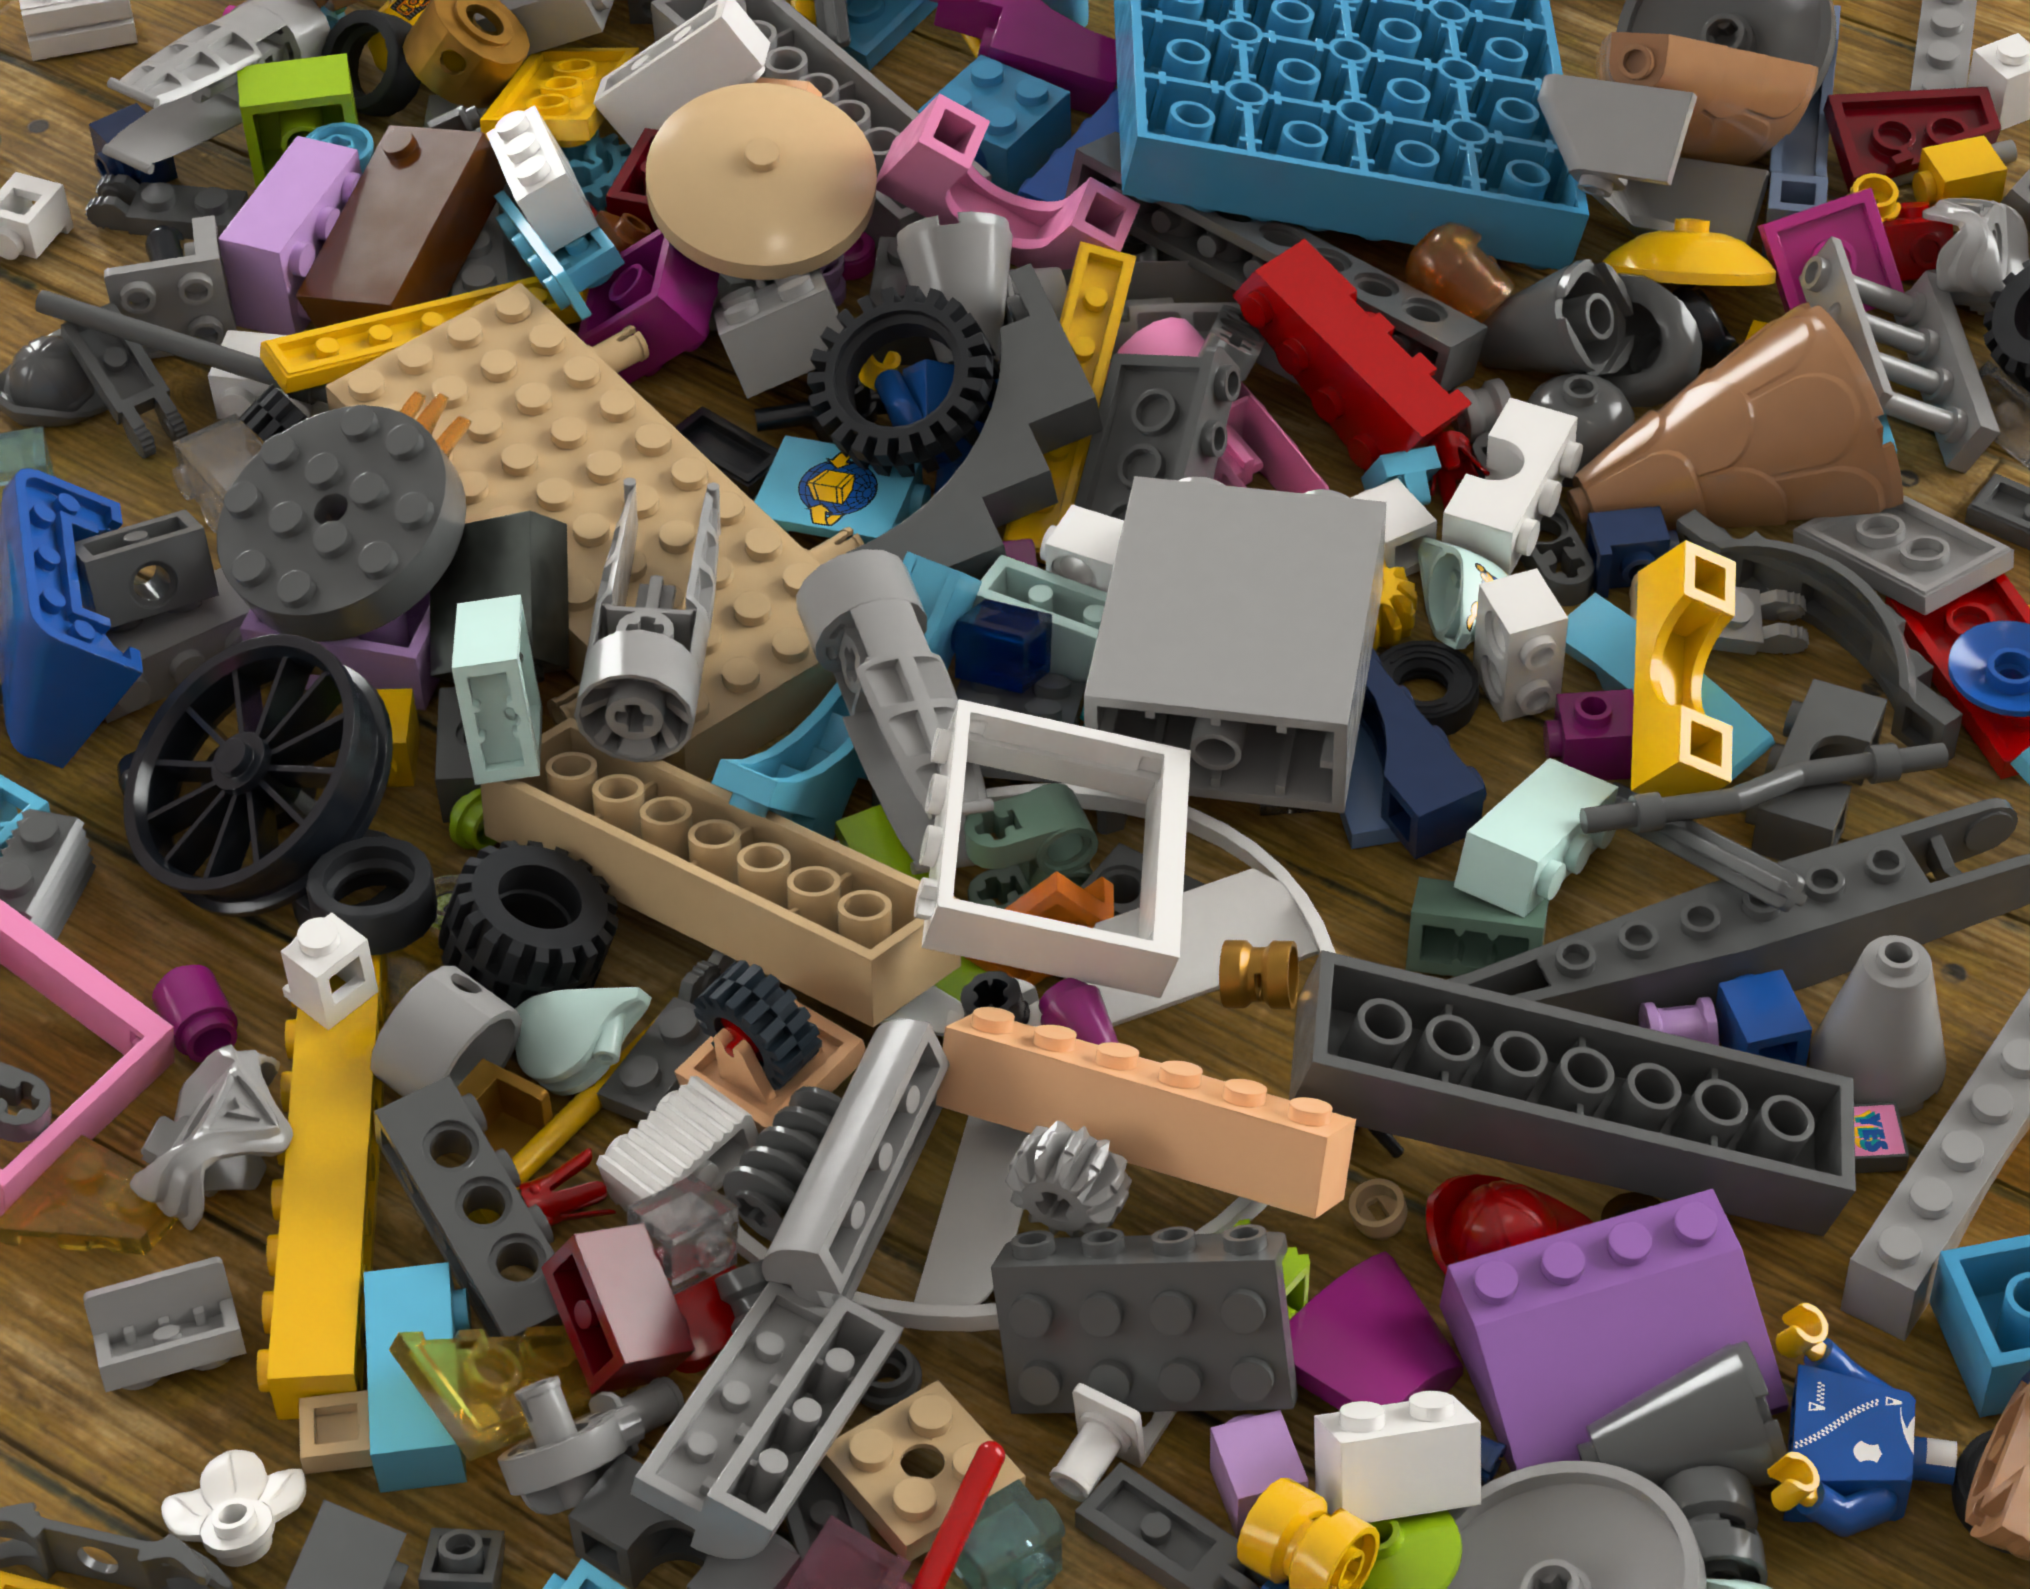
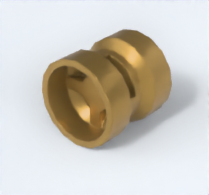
(1259, 974)

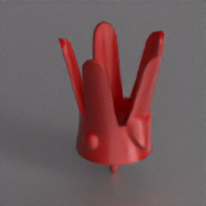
(1456, 461)
(560, 1203)

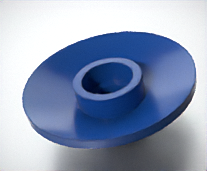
(1993, 667)

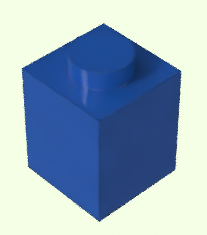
(1763, 1017)

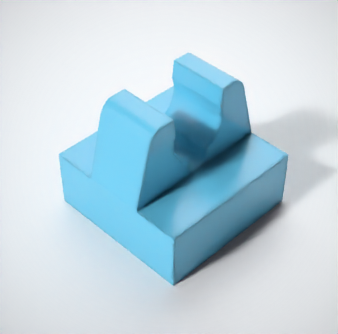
(1411, 468)

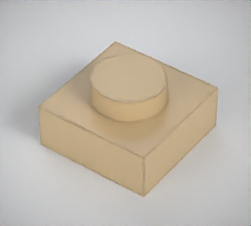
(334, 1432)

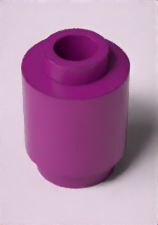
(197, 1009)

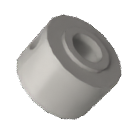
(443, 1031)

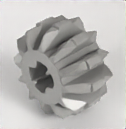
(1068, 1180)

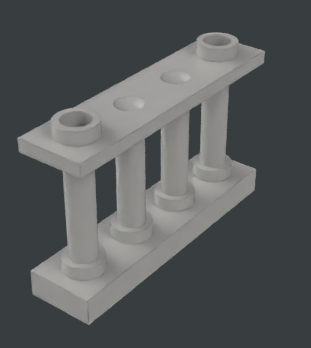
(1935, 344)

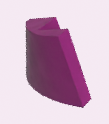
(1370, 1339)

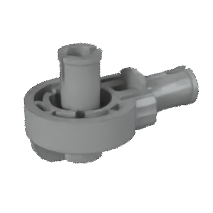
(571, 1455)

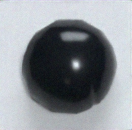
(1715, 338)

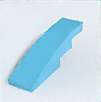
(1606, 641)

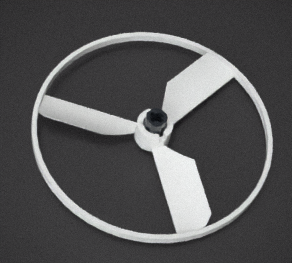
(977, 1206)

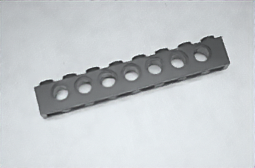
(1235, 246)

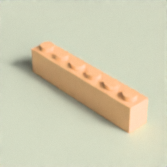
(1150, 1111)

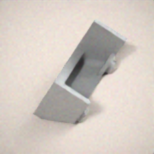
(1626, 153)

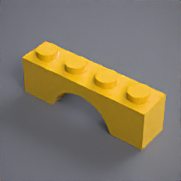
(1680, 614)

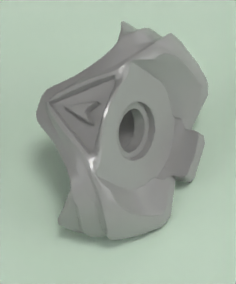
(1981, 253)
(216, 1137)

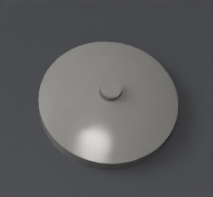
(1576, 1531)

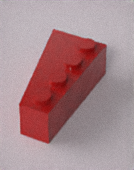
(1346, 357)

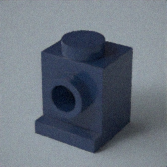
(1625, 543)

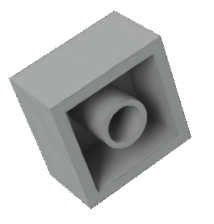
(776, 329)

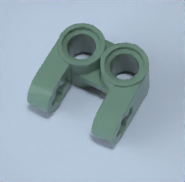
(1035, 836)

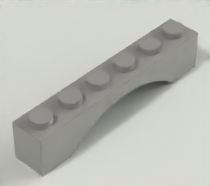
(1938, 1197)

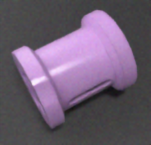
(1687, 1021)

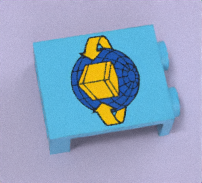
(822, 492)

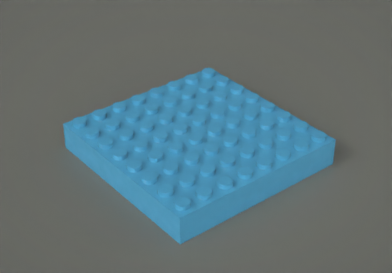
(1351, 117)

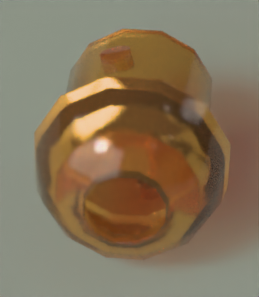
(1458, 271)

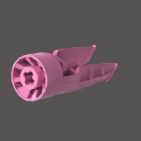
(1253, 435)

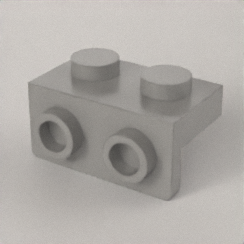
(164, 1324)

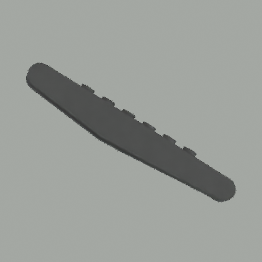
(1718, 932)

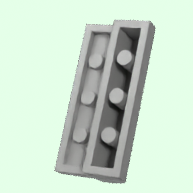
(860, 1165)
(764, 1418)

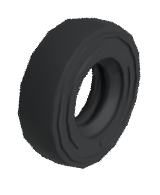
(1441, 664)

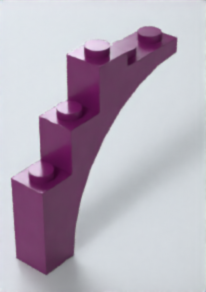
(1038, 43)

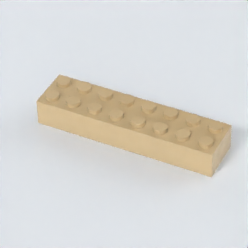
(726, 876)

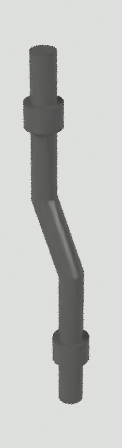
(1650, 811)

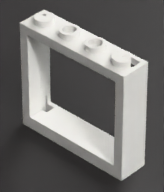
(1081, 759)

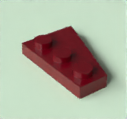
(1889, 129)

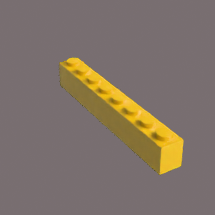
(324, 1207)

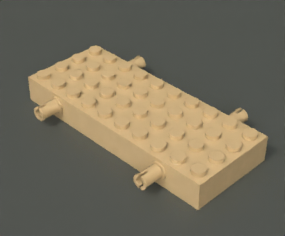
(559, 439)

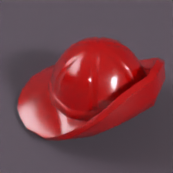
(1489, 1213)

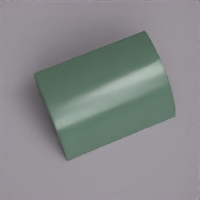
(1462, 933)

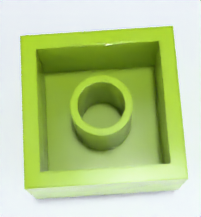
(291, 101)

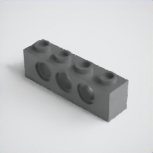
(442, 1122)

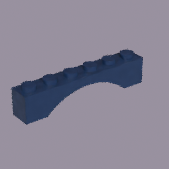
(1426, 787)

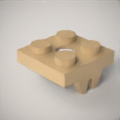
(870, 1473)

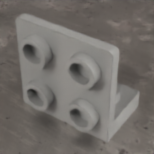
(178, 292)

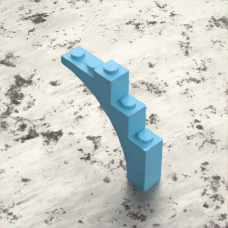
(816, 765)

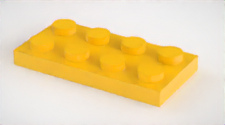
(562, 89)

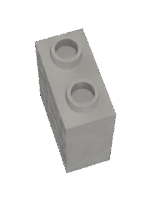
(1242, 635)

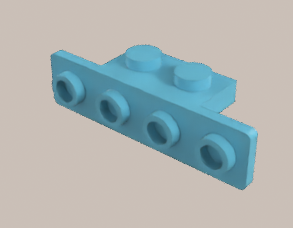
(567, 271)

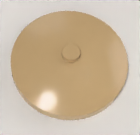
(761, 181)

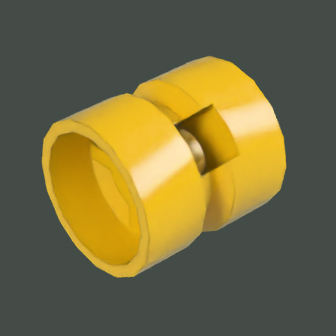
(1298, 1541)

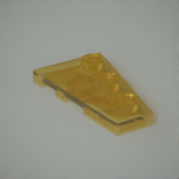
(475, 1379)

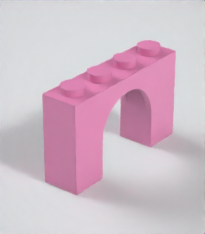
(934, 175)

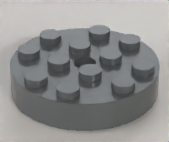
(341, 523)

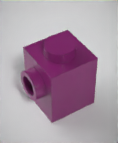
(1592, 732)

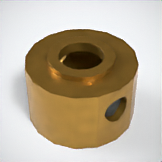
(488, 56)

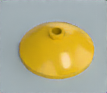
(1692, 257)

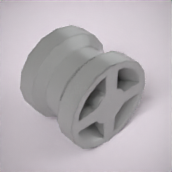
(1484, 410)

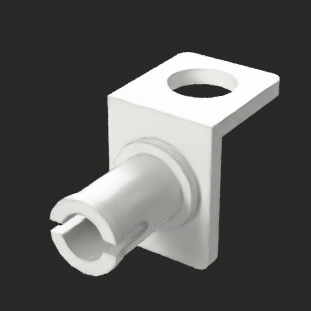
(1104, 1431)

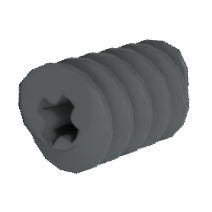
(778, 1162)

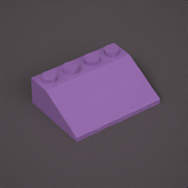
(1599, 1318)

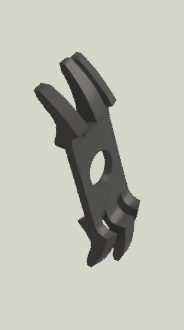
(141, 1564)

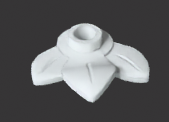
(235, 1507)

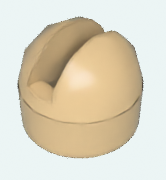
(1391, 1202)

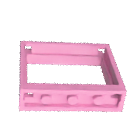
(105, 1010)

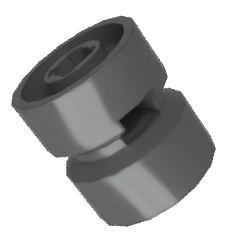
(1723, 1519)

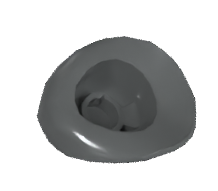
(1665, 345)
(47, 386)

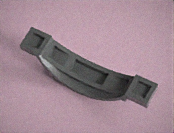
(1848, 613)

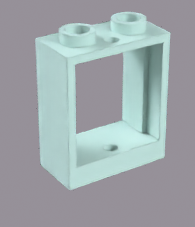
(497, 689)

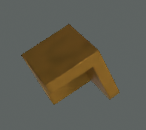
(510, 1104)

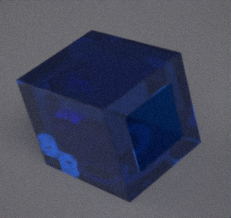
(1002, 645)

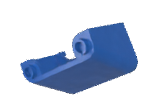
(54, 655)

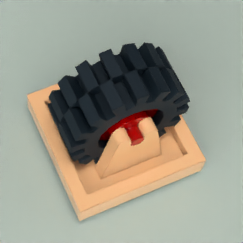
(765, 1044)

